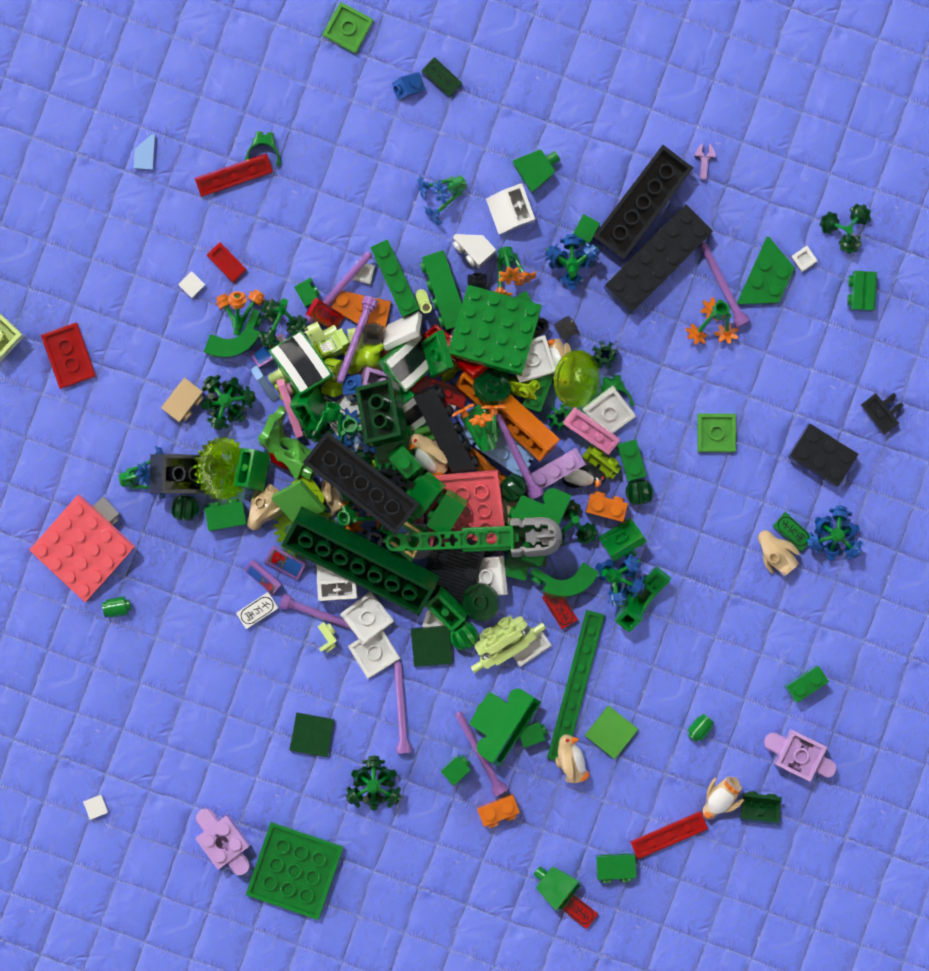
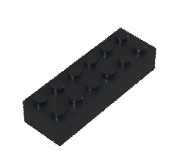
(642, 203)
(658, 258)
(361, 482)

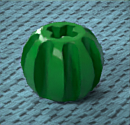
(558, 412)
(464, 636)

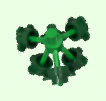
(214, 403)
(373, 798)

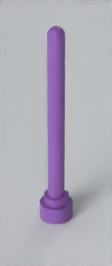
(344, 282)
(369, 305)
(740, 318)
(533, 489)
(288, 603)
(403, 745)
(498, 786)

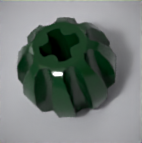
(605, 348)
(513, 488)
(639, 492)
(184, 508)

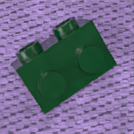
(760, 808)

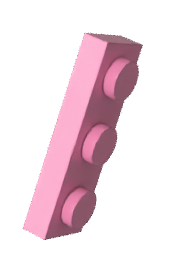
(286, 391)
(591, 431)

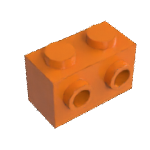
(606, 507)
(498, 810)

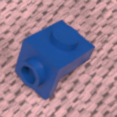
(408, 85)
(349, 386)

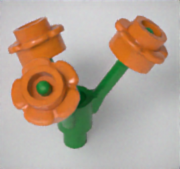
(237, 301)

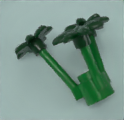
(330, 414)

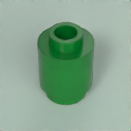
(116, 607)
(700, 728)

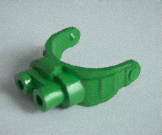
(261, 139)
(618, 384)

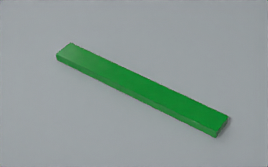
(577, 679)

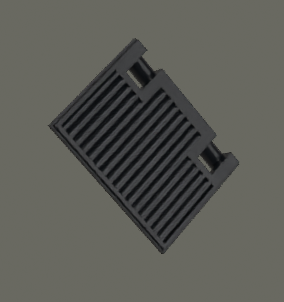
(456, 568)

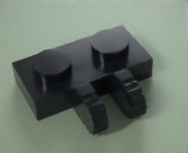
(880, 414)

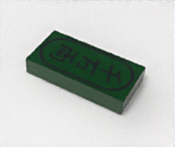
(441, 77)

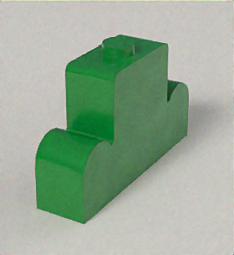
(553, 507)
(502, 723)

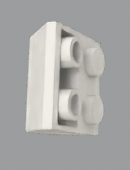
(510, 209)
(475, 247)
(333, 586)

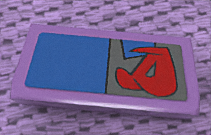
(262, 356)
(285, 562)
(262, 577)

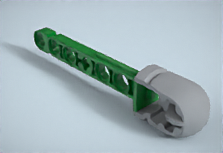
(505, 538)

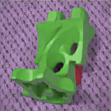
(273, 438)

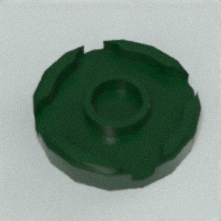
(492, 387)
(481, 602)

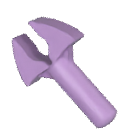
(704, 160)

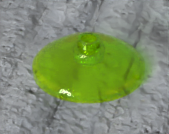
(576, 378)

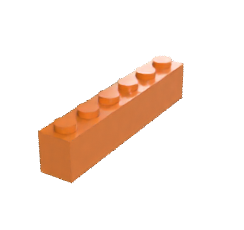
(520, 422)

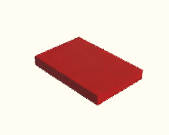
(68, 355)

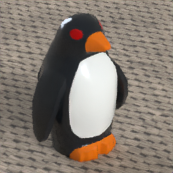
(585, 476)

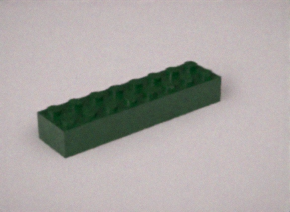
(360, 561)

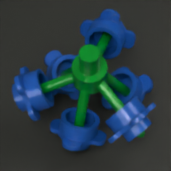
(582, 260)
(847, 530)
(618, 589)

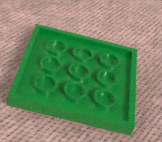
(494, 330)
(294, 870)

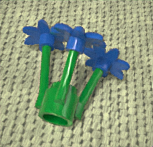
(455, 185)
(350, 428)
(130, 477)

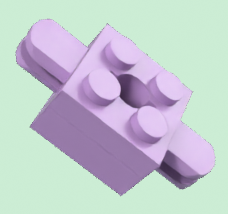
(800, 755)
(222, 841)

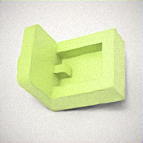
(328, 632)

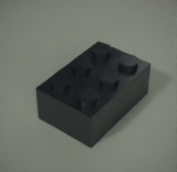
(822, 455)
(174, 473)

